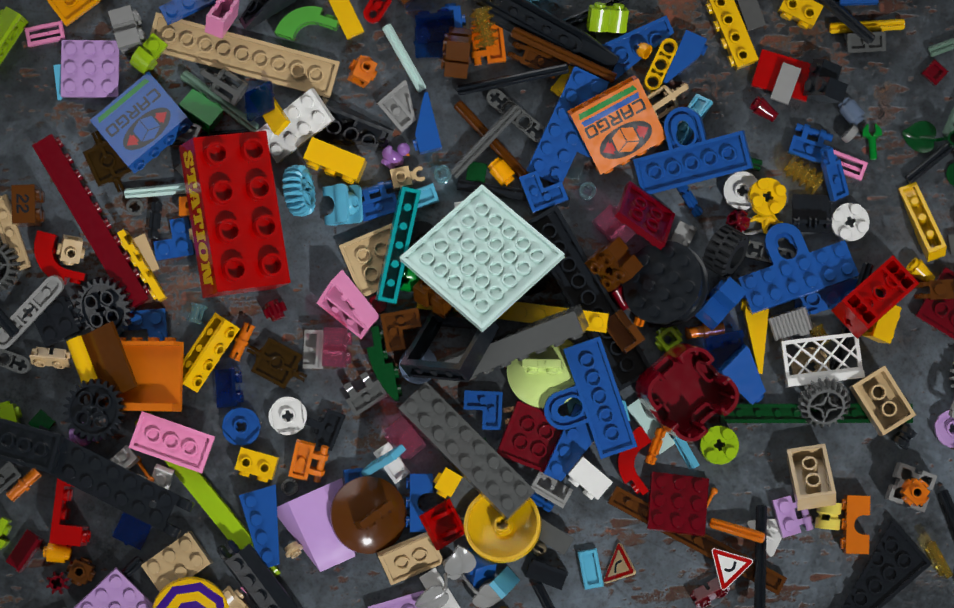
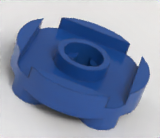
(241, 437)

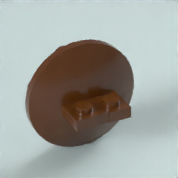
(368, 515)

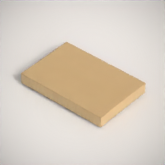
(409, 558)

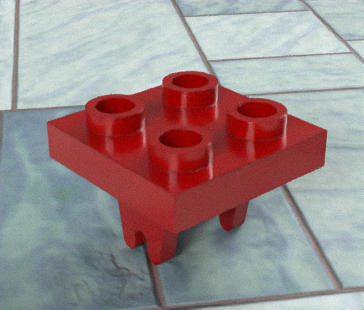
(442, 524)

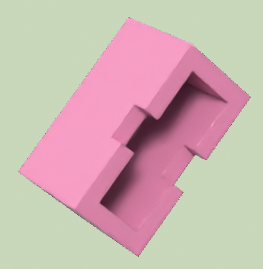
(221, 17)

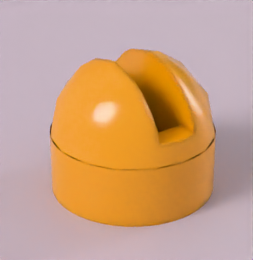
(644, 50)

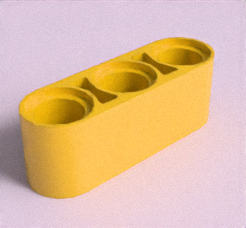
(666, 58)

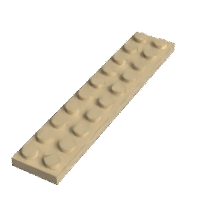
(247, 56)

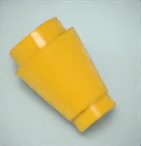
(919, 270)

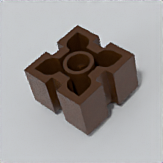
(456, 52)
(614, 264)
(427, 296)

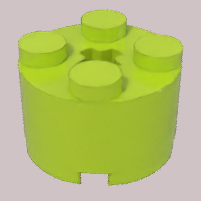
(727, 451)

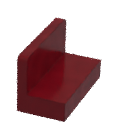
(24, 550)

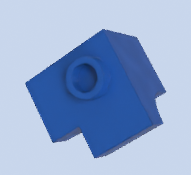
(483, 570)

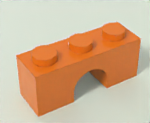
(852, 540)

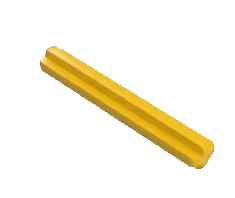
(874, 25)

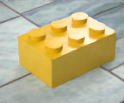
(334, 161)

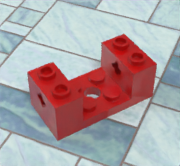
(864, 308)
(62, 532)

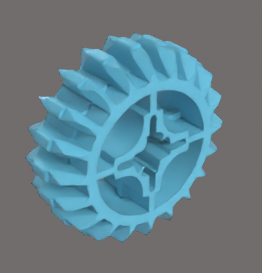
(299, 190)

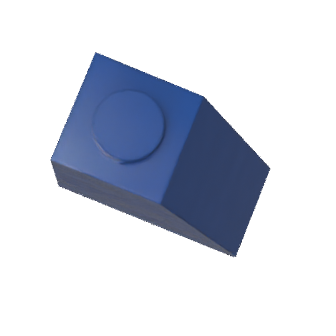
(744, 374)

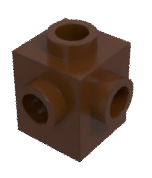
(86, 566)

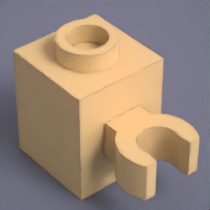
(403, 177)

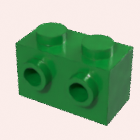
(201, 110)

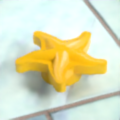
(765, 221)

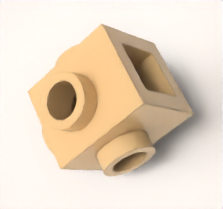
(70, 243)

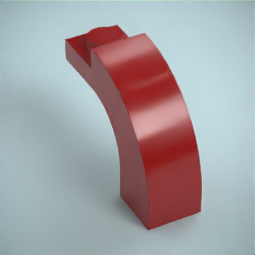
(45, 254)
(626, 461)

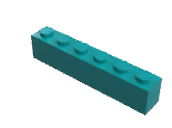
(398, 244)

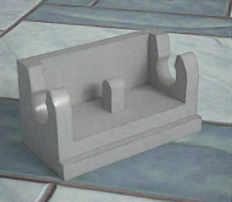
(313, 349)
(551, 489)

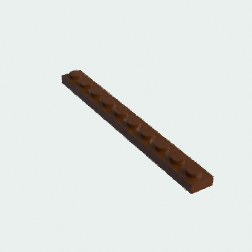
(703, 544)

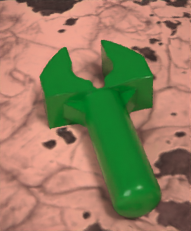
(872, 140)

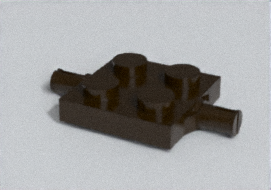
(106, 163)
(276, 363)

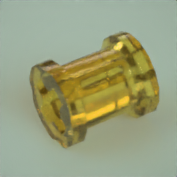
(819, 331)

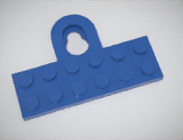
(561, 138)
(691, 162)
(796, 276)
(599, 398)

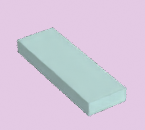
(649, 425)

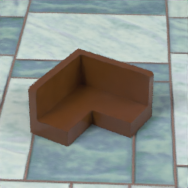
(394, 324)
(624, 332)

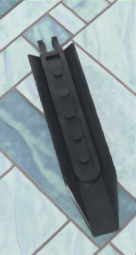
(548, 27)
(254, 576)

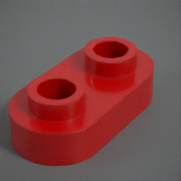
(378, 7)

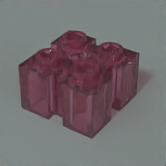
(611, 227)
(335, 347)

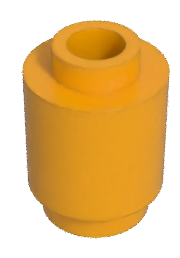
(501, 171)
(57, 553)

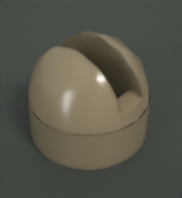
(536, 552)

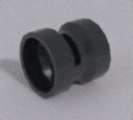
(903, 436)

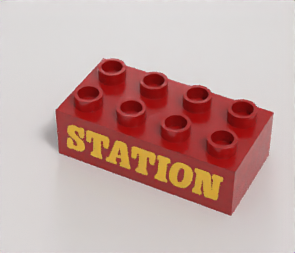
(234, 213)

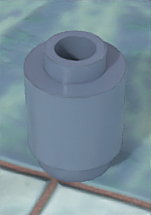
(851, 111)

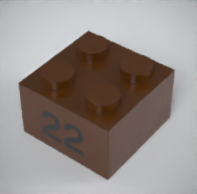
(27, 205)

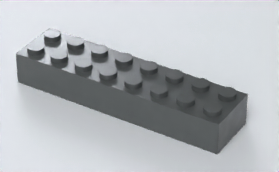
(525, 340)
(466, 451)

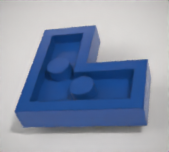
(539, 197)
(179, 245)
(152, 320)
(491, 405)

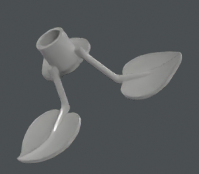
(456, 565)

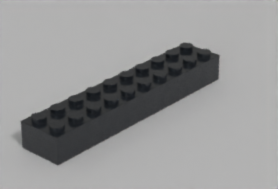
(584, 288)

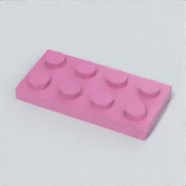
(172, 442)

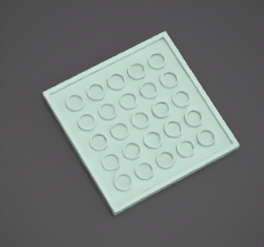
(482, 257)

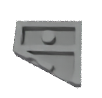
(399, 107)

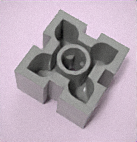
(127, 29)
(902, 473)

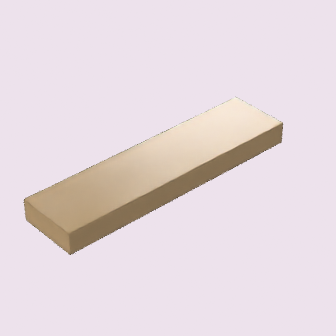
(11, 233)

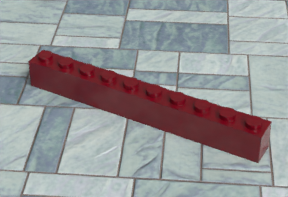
(90, 219)

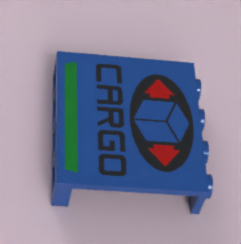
(141, 122)

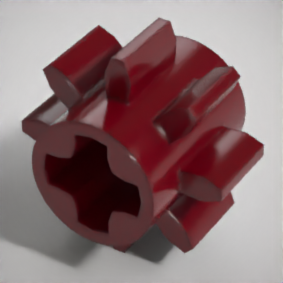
(738, 220)
(274, 310)
(63, 580)

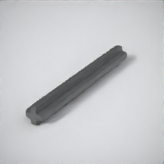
(485, 141)

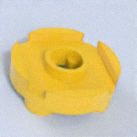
(758, 202)

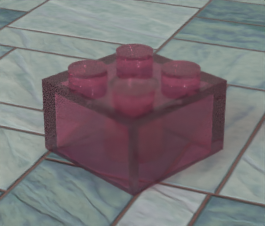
(403, 433)

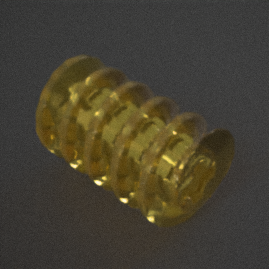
(483, 27)
(803, 174)

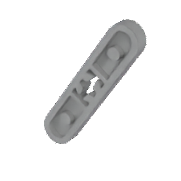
(41, 298)

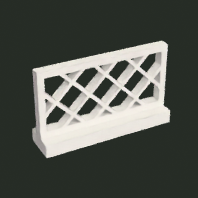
(838, 374)

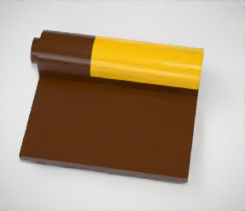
(102, 357)

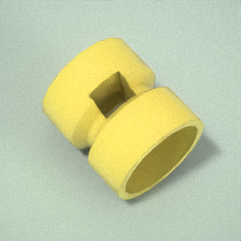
(833, 522)

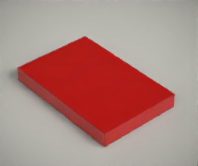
(769, 68)

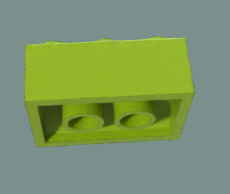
(11, 27)

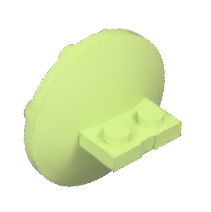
(540, 375)

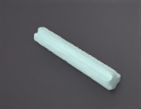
(404, 58)
(158, 190)

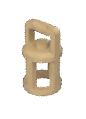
(669, 96)

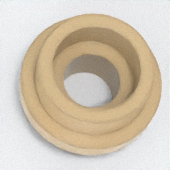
(293, 550)

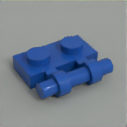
(807, 148)
(378, 206)

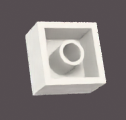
(589, 478)

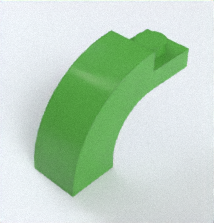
(302, 17)

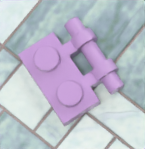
(787, 519)

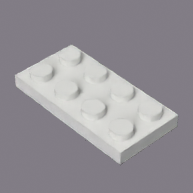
(307, 118)

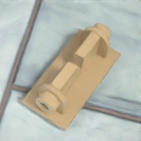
(41, 357)

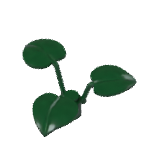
(921, 139)

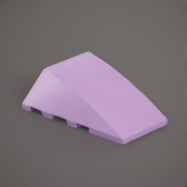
(310, 525)

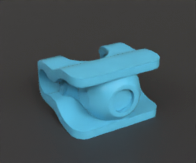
(347, 204)

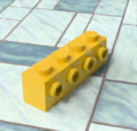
(733, 33)
(207, 351)

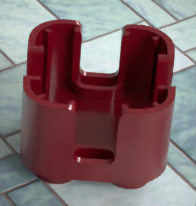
(686, 391)

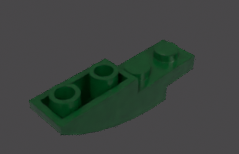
(384, 372)

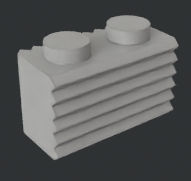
(790, 323)

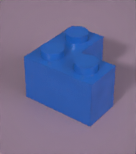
(721, 302)

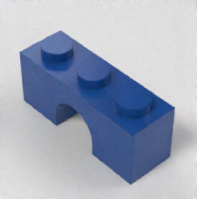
(418, 485)

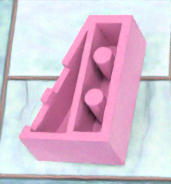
(348, 305)

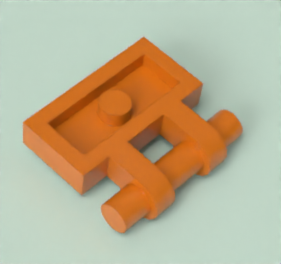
(494, 53)
(302, 459)

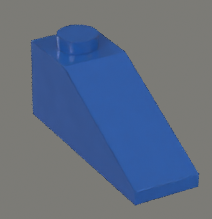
(687, 53)
(426, 132)

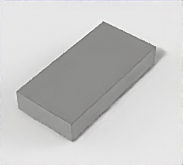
(785, 83)

